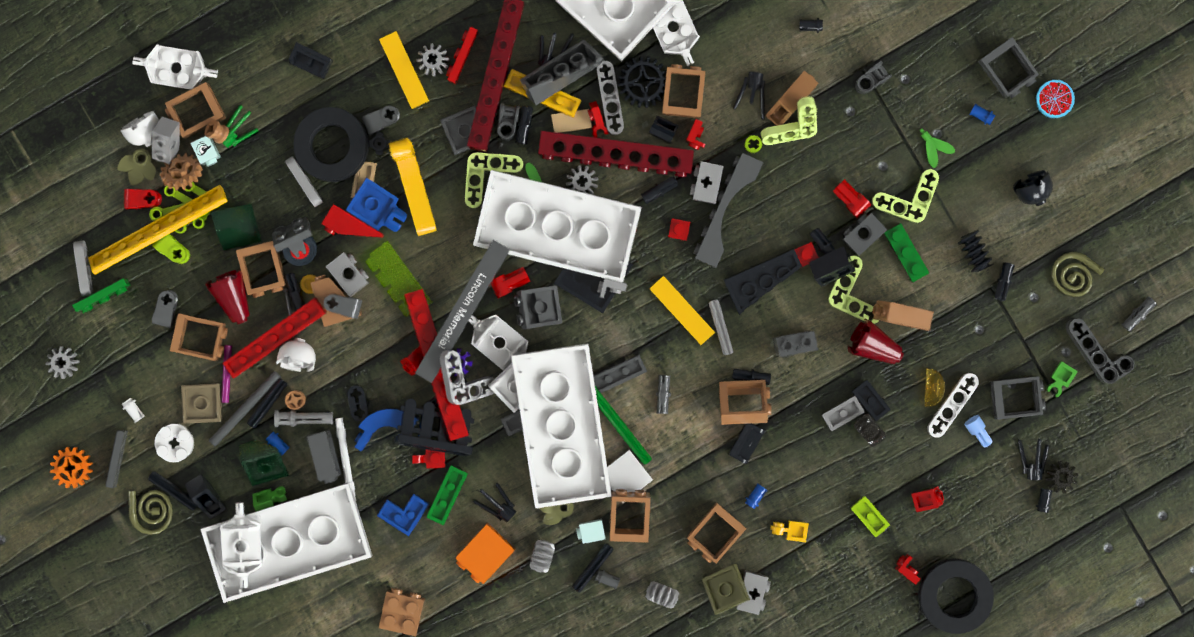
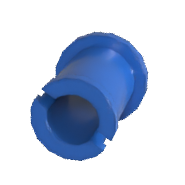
(982, 114)
(275, 441)
(755, 496)

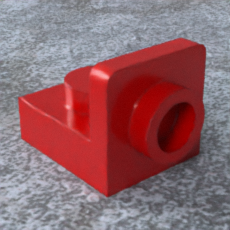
(696, 131)
(412, 361)
(928, 499)
(910, 573)

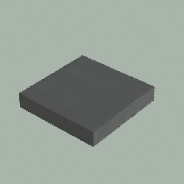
(458, 129)

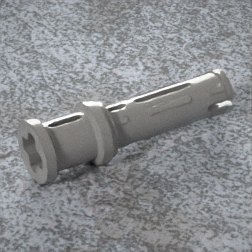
(293, 418)

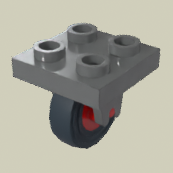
(295, 242)

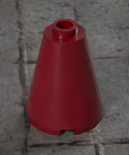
(231, 295)
(874, 344)

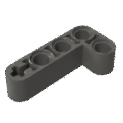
(1095, 348)

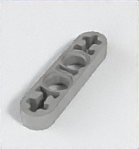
(607, 98)

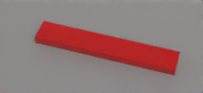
(274, 337)

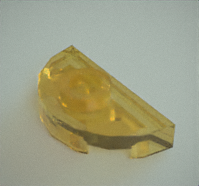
(934, 388)

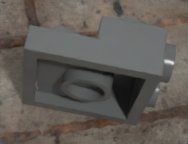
(538, 307)

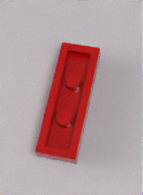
(461, 55)

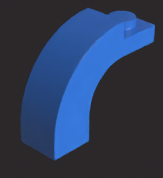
(381, 418)

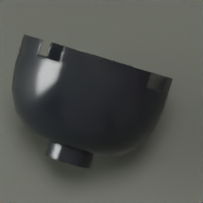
(1035, 188)

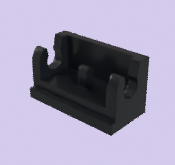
(310, 60)
(832, 266)
(746, 442)

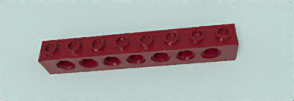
(495, 75)
(684, 156)

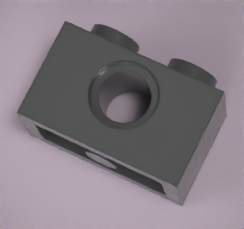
(874, 229)

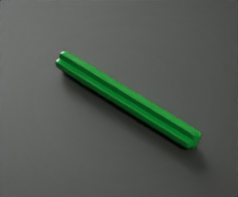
(622, 429)

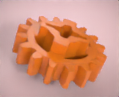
(72, 474)

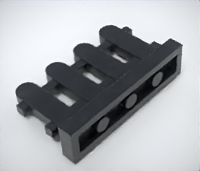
(425, 431)

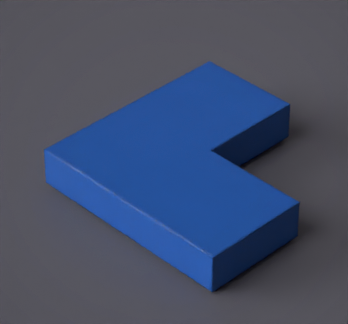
(406, 518)

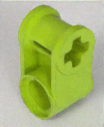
(169, 247)

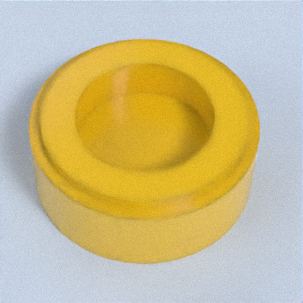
(306, 283)

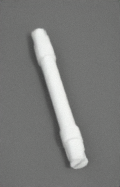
(341, 435)

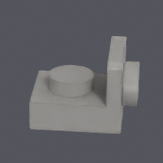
(614, 286)

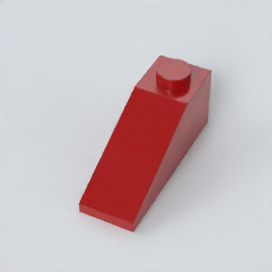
(346, 224)

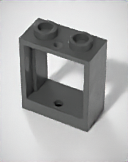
(1021, 57)
(787, 344)
(997, 397)
(324, 456)

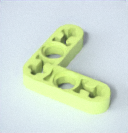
(797, 130)
(480, 170)
(915, 204)
(847, 299)

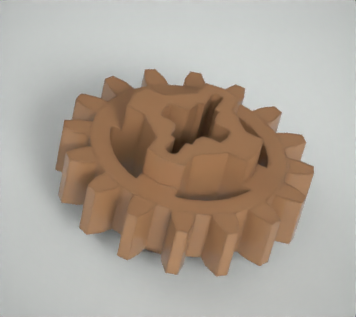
(181, 172)

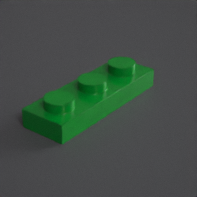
(906, 253)
(102, 296)
(447, 495)

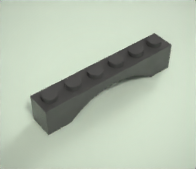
(711, 248)

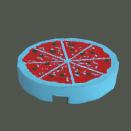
(1055, 99)

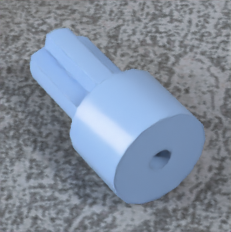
(976, 427)

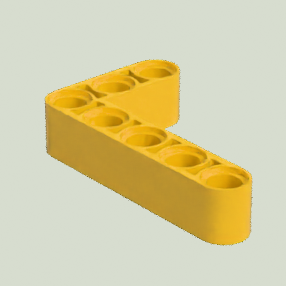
(404, 155)

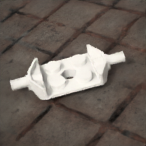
(683, 39)
(159, 65)
(485, 334)
(248, 531)

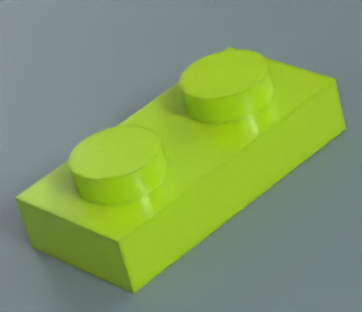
(870, 516)

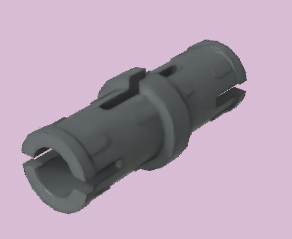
(1139, 314)
(663, 394)

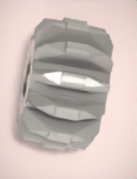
(426, 59)
(582, 174)
(59, 369)
(542, 556)
(662, 594)

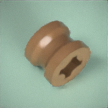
(216, 131)
(292, 401)

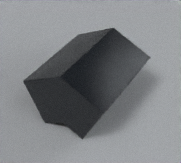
(663, 129)

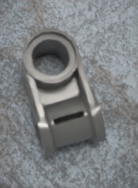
(874, 77)
(377, 120)
(508, 120)
(346, 306)
(165, 313)

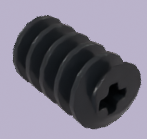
(975, 251)

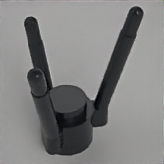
(544, 59)
(754, 82)
(1035, 470)
(504, 511)

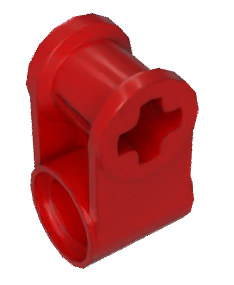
(139, 198)

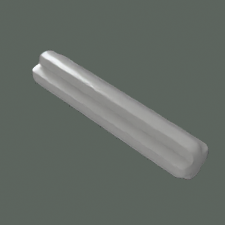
(720, 327)

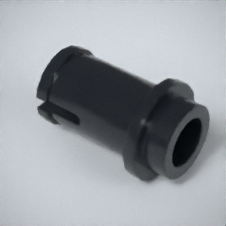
(811, 25)
(1044, 500)

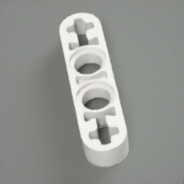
(950, 403)

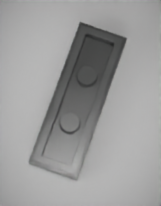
(116, 458)

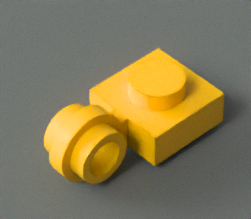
(795, 532)

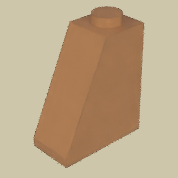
(788, 102)
(324, 287)

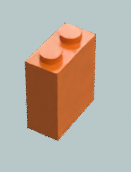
(484, 554)

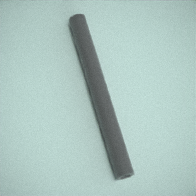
(244, 408)

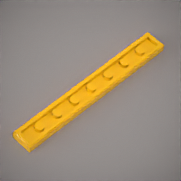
(157, 229)

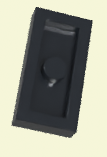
(871, 400)

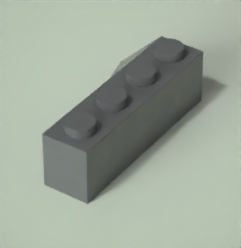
(560, 71)

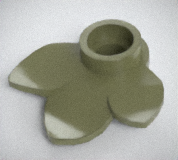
(137, 170)
(555, 514)

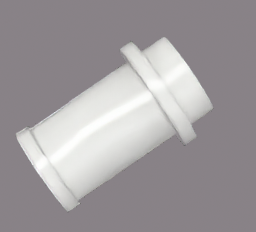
(132, 409)

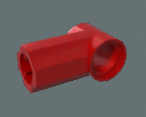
(854, 201)
(506, 283)

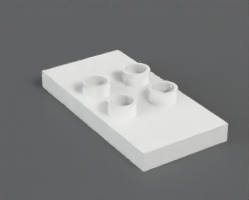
(617, 22)
(558, 225)
(561, 425)
(296, 541)

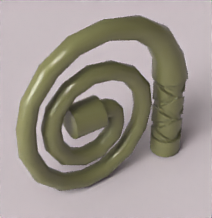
(1072, 277)
(154, 511)

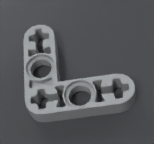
(459, 385)

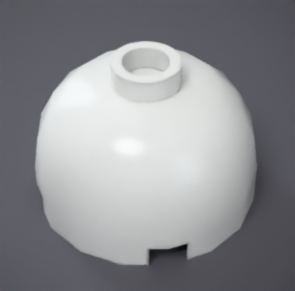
(140, 130)
(296, 355)

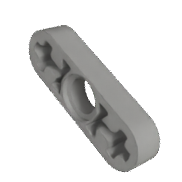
(304, 181)
(83, 268)

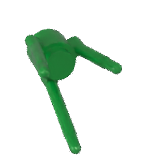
(231, 138)

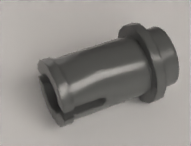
(607, 579)

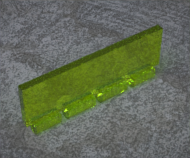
(394, 273)

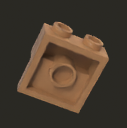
(401, 612)

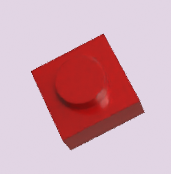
(679, 229)
(806, 254)

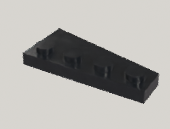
(760, 279)

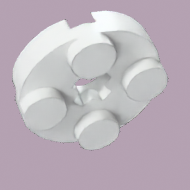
(182, 435)

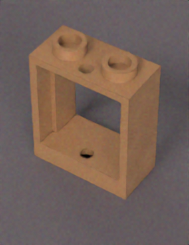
(212, 101)
(681, 111)
(253, 250)
(902, 315)
(179, 333)
(744, 388)
(629, 535)
(708, 555)

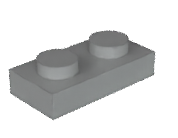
(843, 413)

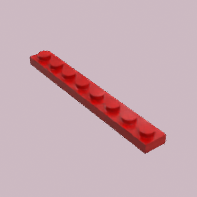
(426, 334)

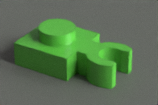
(1063, 376)
(266, 498)

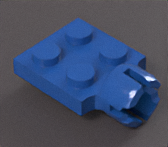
(376, 207)

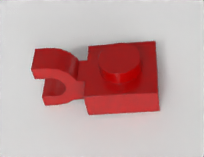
(595, 114)
(432, 459)

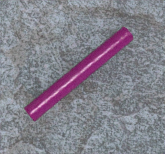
(226, 376)

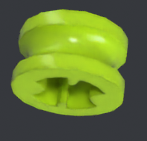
(753, 138)

